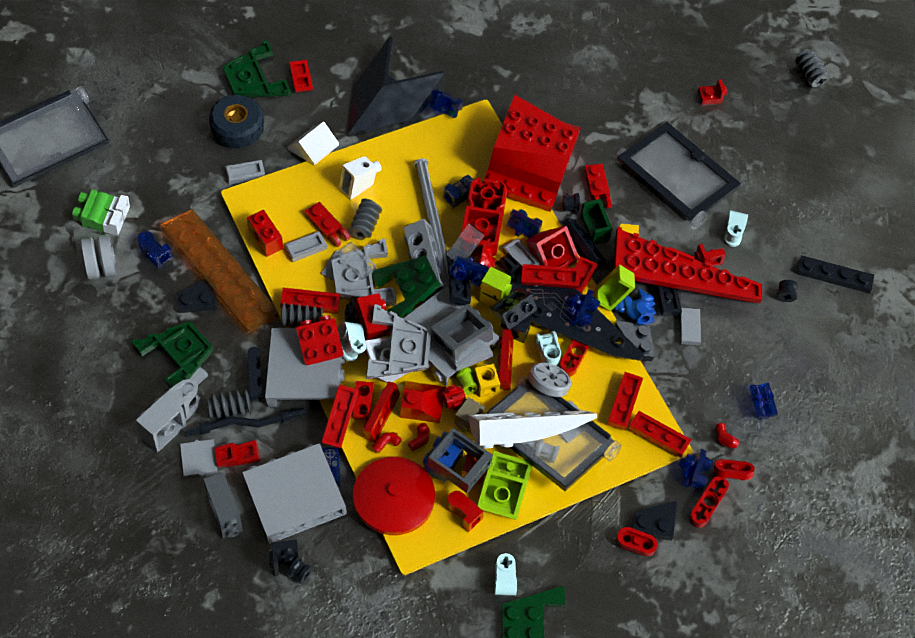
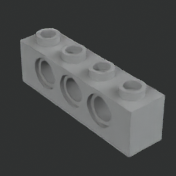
(422, 232)

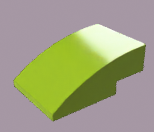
(505, 485)

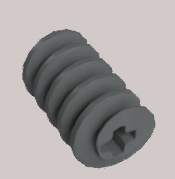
(812, 68)
(365, 219)
(298, 315)
(228, 404)

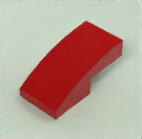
(301, 76)
(236, 455)

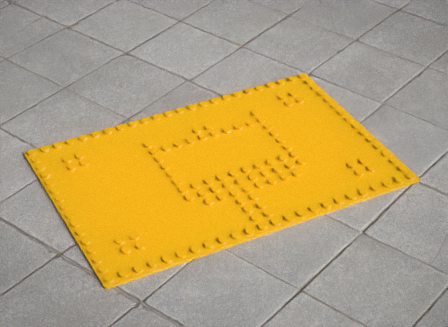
(453, 150)

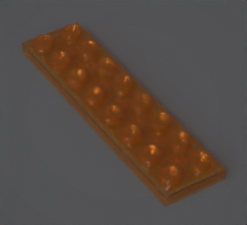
(220, 271)

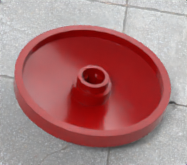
(393, 495)

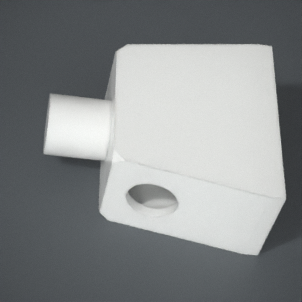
(358, 176)

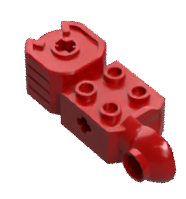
(485, 213)

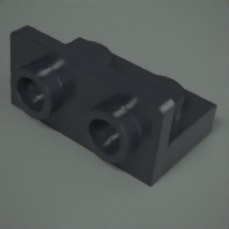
(514, 308)
(282, 552)

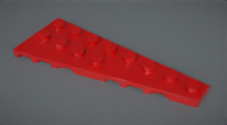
(679, 270)

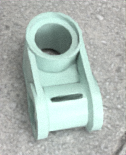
(735, 228)
(351, 340)
(548, 346)
(505, 578)

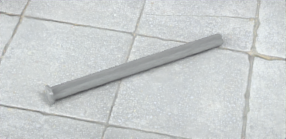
(432, 213)

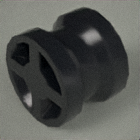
(571, 202)
(787, 290)
(300, 570)

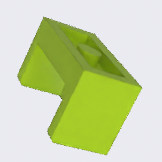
(615, 287)

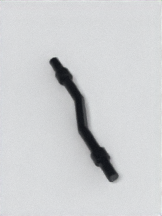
(206, 427)

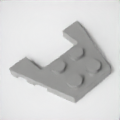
(351, 286)
(407, 347)

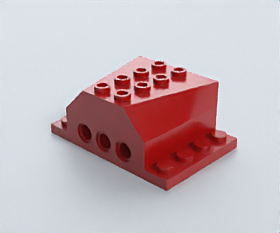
(532, 154)

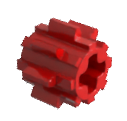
(453, 397)

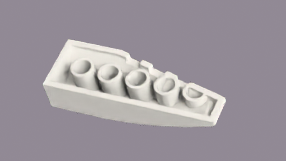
(514, 428)

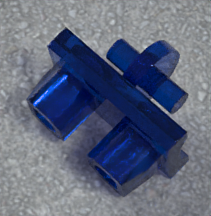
(445, 103)
(523, 224)
(468, 269)
(586, 302)
(763, 401)
(692, 467)

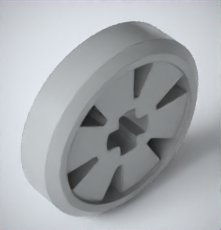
(549, 379)

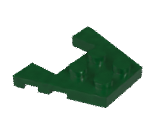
(247, 77)
(414, 279)
(183, 345)
(526, 615)

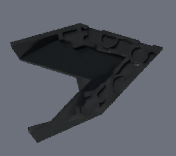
(383, 101)

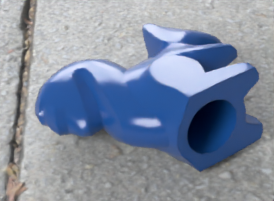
(639, 309)

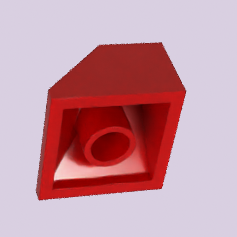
(553, 247)
(422, 402)

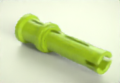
(466, 379)

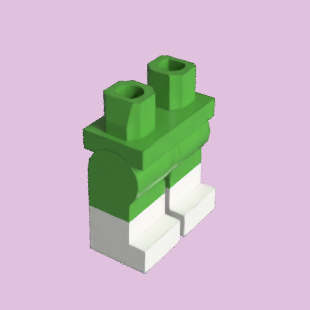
(102, 211)

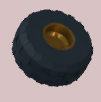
(236, 121)

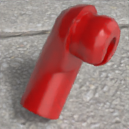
(422, 437)

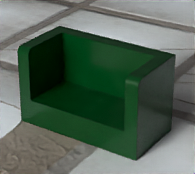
(596, 221)

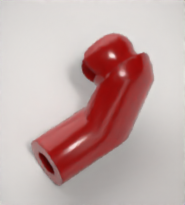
(387, 438)
(724, 438)

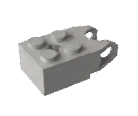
(167, 415)

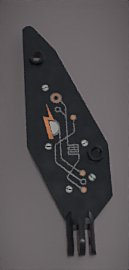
(554, 315)

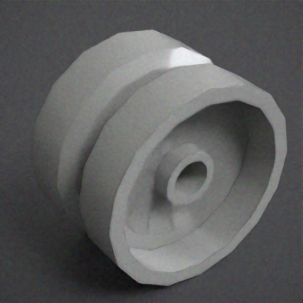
(100, 256)

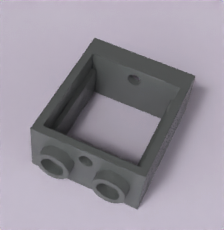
(455, 350)
(484, 459)
(223, 505)

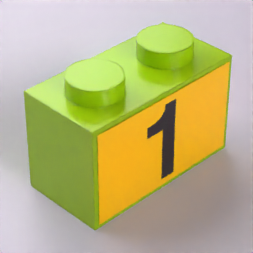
(494, 286)

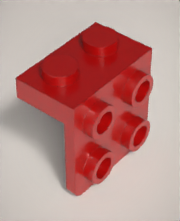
(319, 340)

